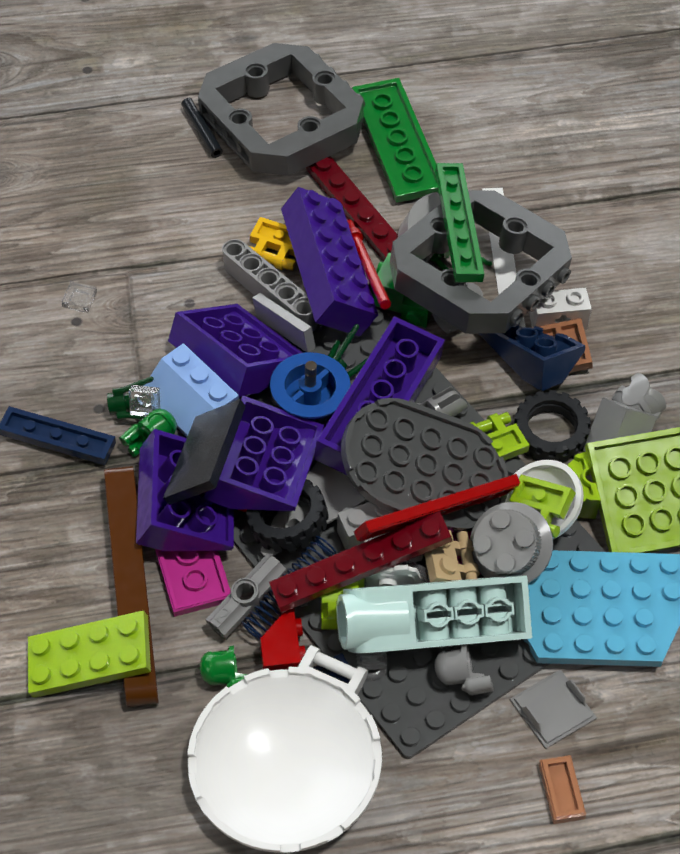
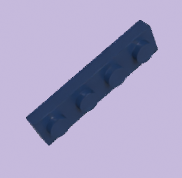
(57, 435)

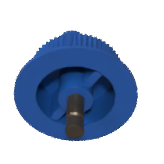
(309, 386)

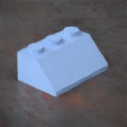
(189, 387)

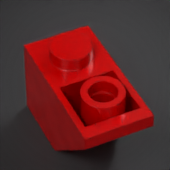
(280, 643)

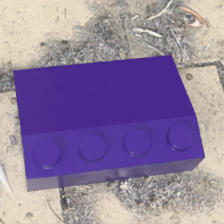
(232, 345)
(266, 460)
(182, 526)

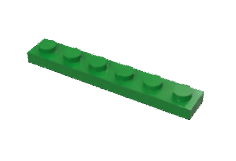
(459, 223)

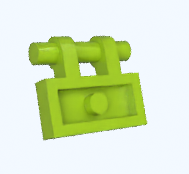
(506, 440)
(545, 497)

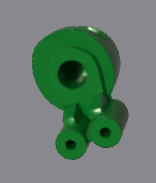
(138, 433)
(220, 668)

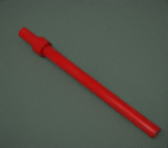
(368, 267)

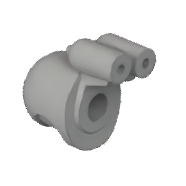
(456, 668)

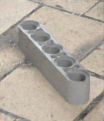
(263, 278)

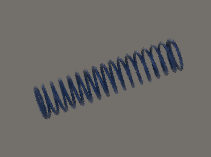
(251, 629)

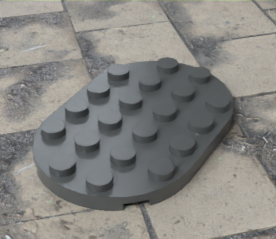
(413, 454)

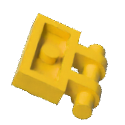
(276, 237)

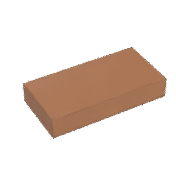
(562, 789)

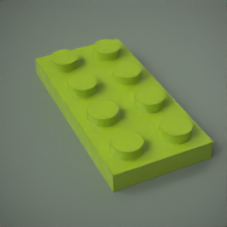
(88, 654)

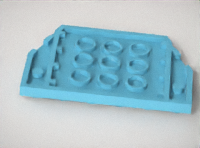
(605, 608)

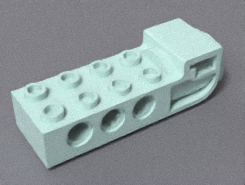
(434, 614)

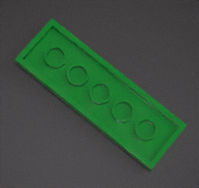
(398, 140)

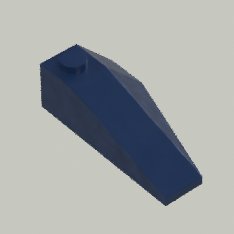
(535, 355)

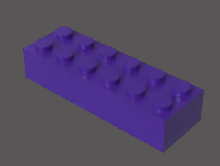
(328, 261)
(393, 370)

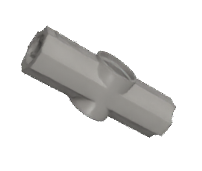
(233, 609)

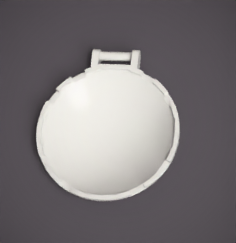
(286, 756)

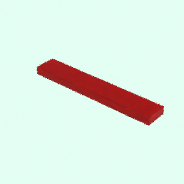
(446, 505)

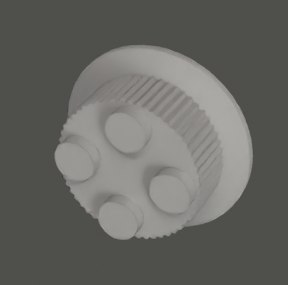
(512, 541)

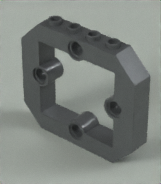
(315, 136)
(452, 300)

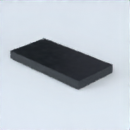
(204, 452)

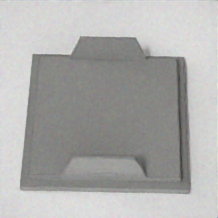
(553, 708)

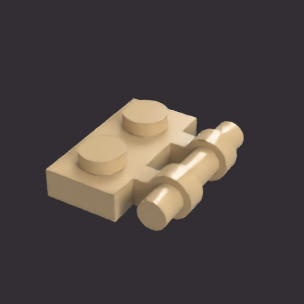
(443, 561)

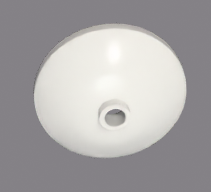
(560, 474)

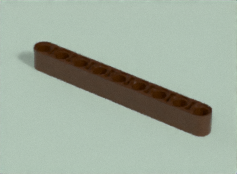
(129, 571)

